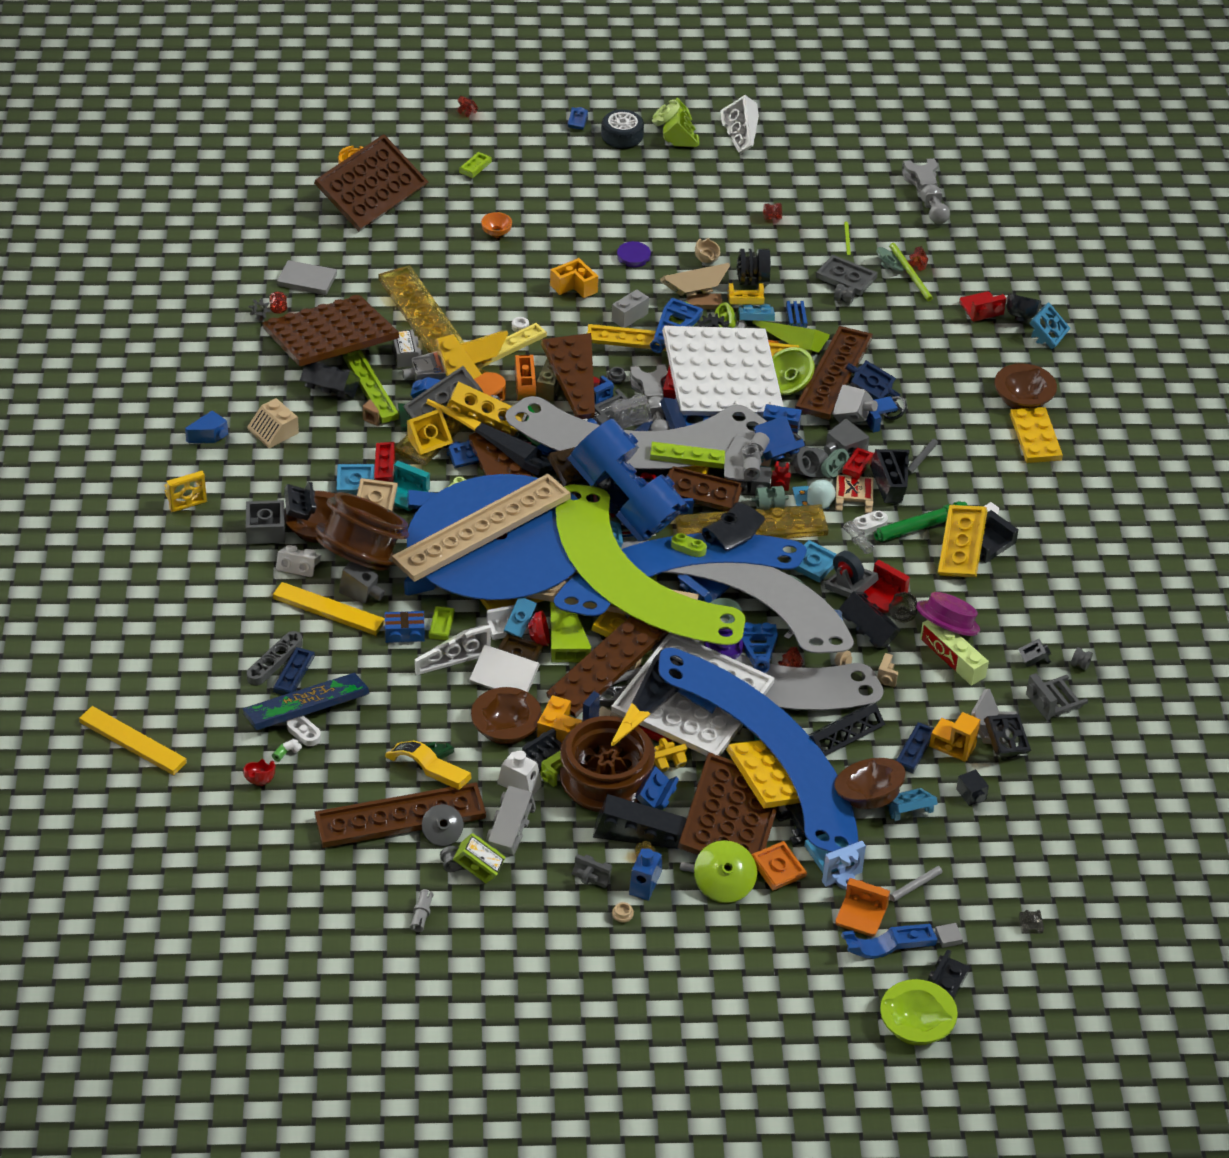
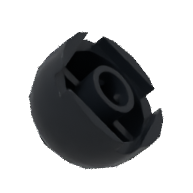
(1022, 307)

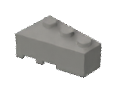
(511, 820)

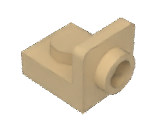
(886, 674)

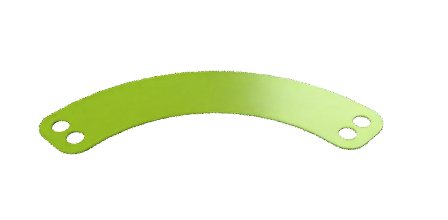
(600, 561)

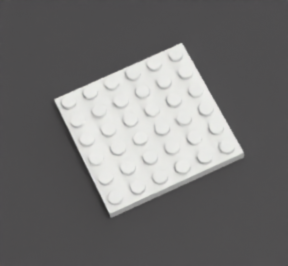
(721, 369)
(683, 719)

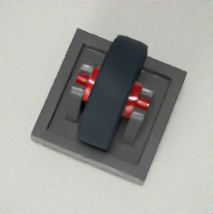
(849, 575)

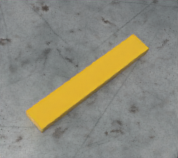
(329, 608)
(133, 740)

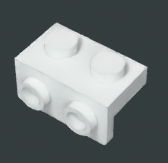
(297, 561)
(498, 619)

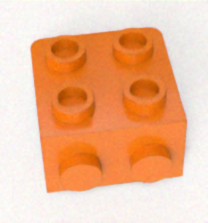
(863, 907)

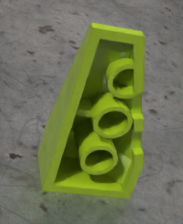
(680, 128)
(806, 338)

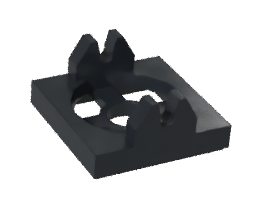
(1017, 731)

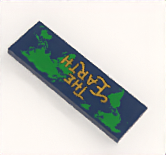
(305, 701)

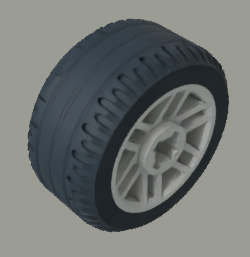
(622, 129)

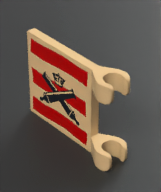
(854, 490)

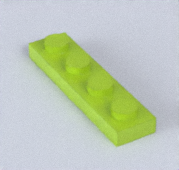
(687, 455)

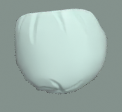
(821, 493)

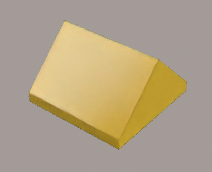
(428, 432)

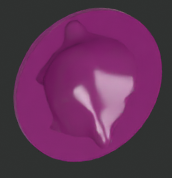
(950, 613)

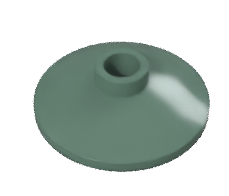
(889, 260)

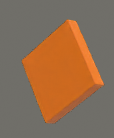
(778, 865)

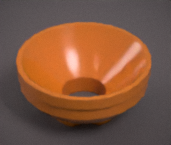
(496, 221)

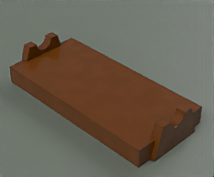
(705, 488)

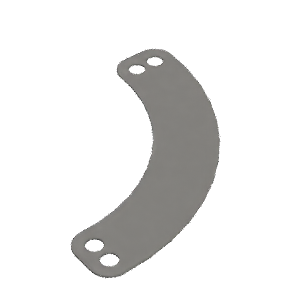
(563, 431)
(793, 601)
(816, 687)

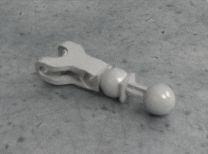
(925, 181)
(651, 385)

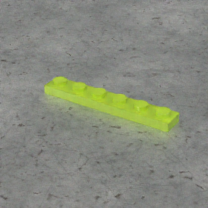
(371, 385)

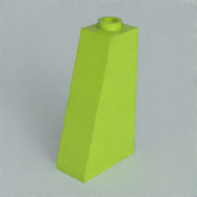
(567, 636)

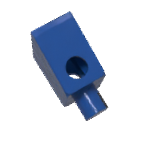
(649, 866)

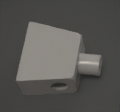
(853, 404)

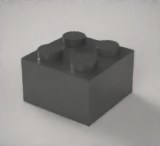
(265, 522)

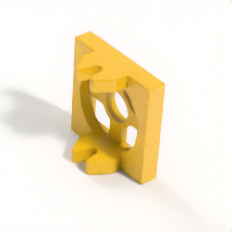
(745, 297)
(190, 500)

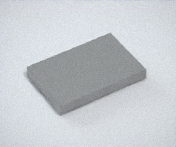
(307, 277)

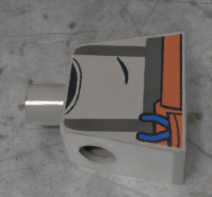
(425, 366)

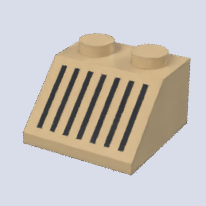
(274, 423)

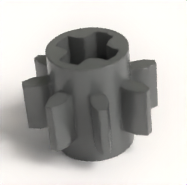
(264, 309)

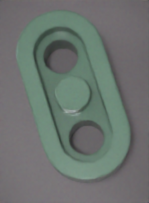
(834, 463)

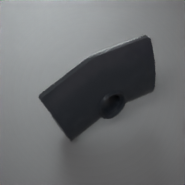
(734, 526)

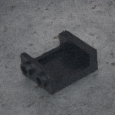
(997, 536)

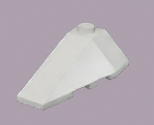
(741, 122)
(456, 650)

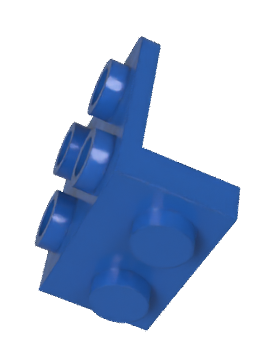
(781, 439)
(707, 589)

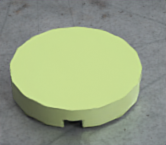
(665, 113)

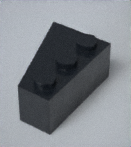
(330, 380)
(891, 473)
(869, 619)

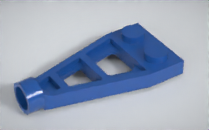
(678, 309)
(759, 632)

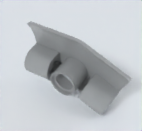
(744, 457)

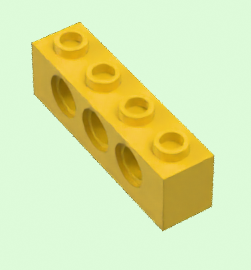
(481, 400)

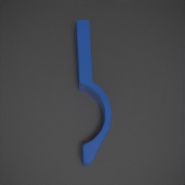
(893, 939)

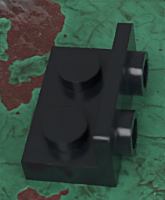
(949, 974)

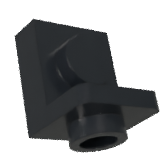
(1035, 652)

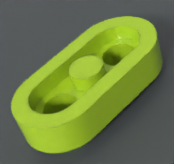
(727, 311)
(688, 545)

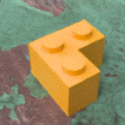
(574, 276)
(557, 717)
(956, 738)

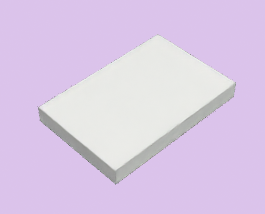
(503, 669)

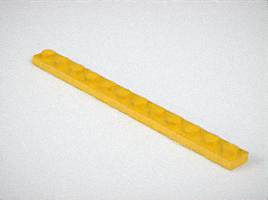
(641, 338)

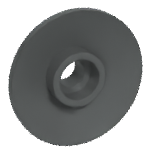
(442, 835)

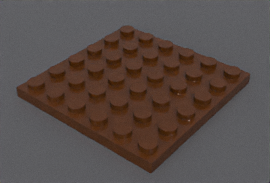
(330, 330)

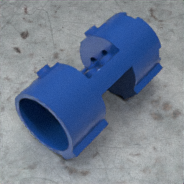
(606, 455)

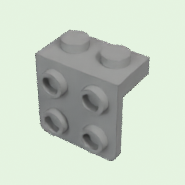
(986, 707)

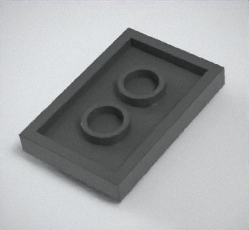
(844, 272)

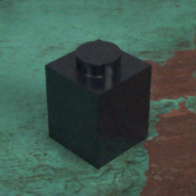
(972, 787)

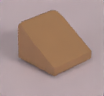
(371, 413)

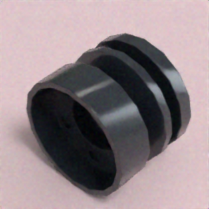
(754, 266)

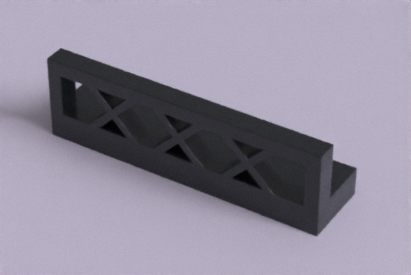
(848, 720)

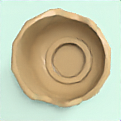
(707, 251)

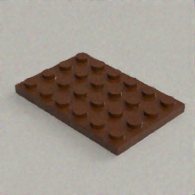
(371, 182)
(725, 810)

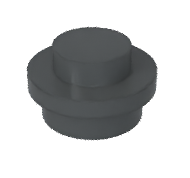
(617, 375)

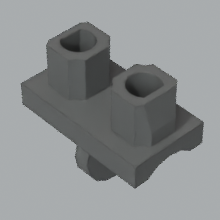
(592, 871)

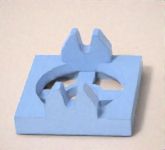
(846, 855)

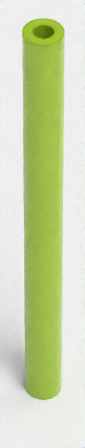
(911, 272)

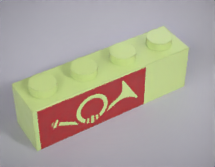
(955, 652)

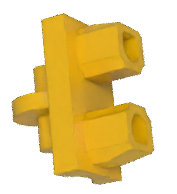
(668, 751)

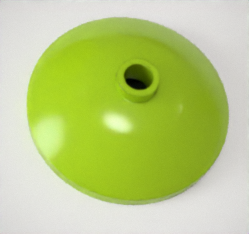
(793, 369)
(721, 884)

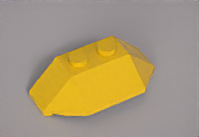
(485, 348)

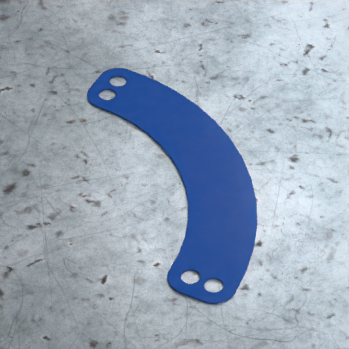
(659, 556)
(789, 743)

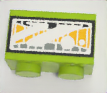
(479, 858)

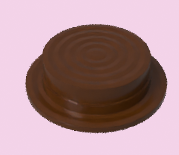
(1025, 385)
(306, 529)
(506, 714)
(871, 782)

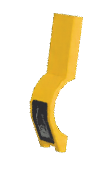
(432, 766)

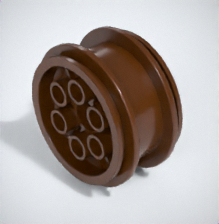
(361, 531)
(591, 762)

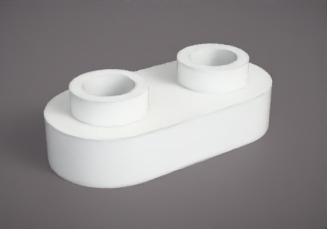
(871, 521)
(307, 731)

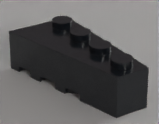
(637, 823)

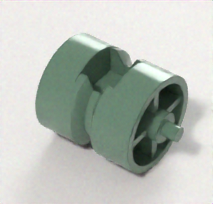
(770, 498)

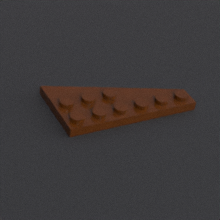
(573, 368)
(492, 459)

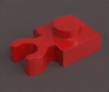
(781, 476)

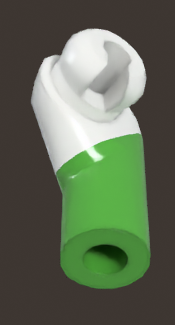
(285, 747)

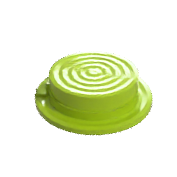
(918, 1012)

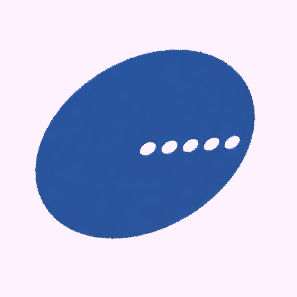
(503, 569)

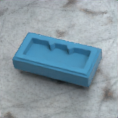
(520, 617)

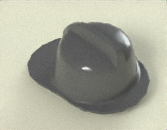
(809, 461)

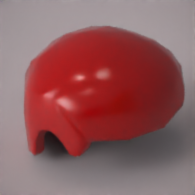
(259, 772)

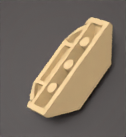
(696, 280)

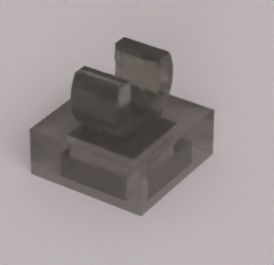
(1031, 922)

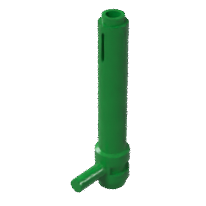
(914, 523)

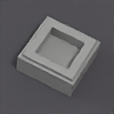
(948, 935)

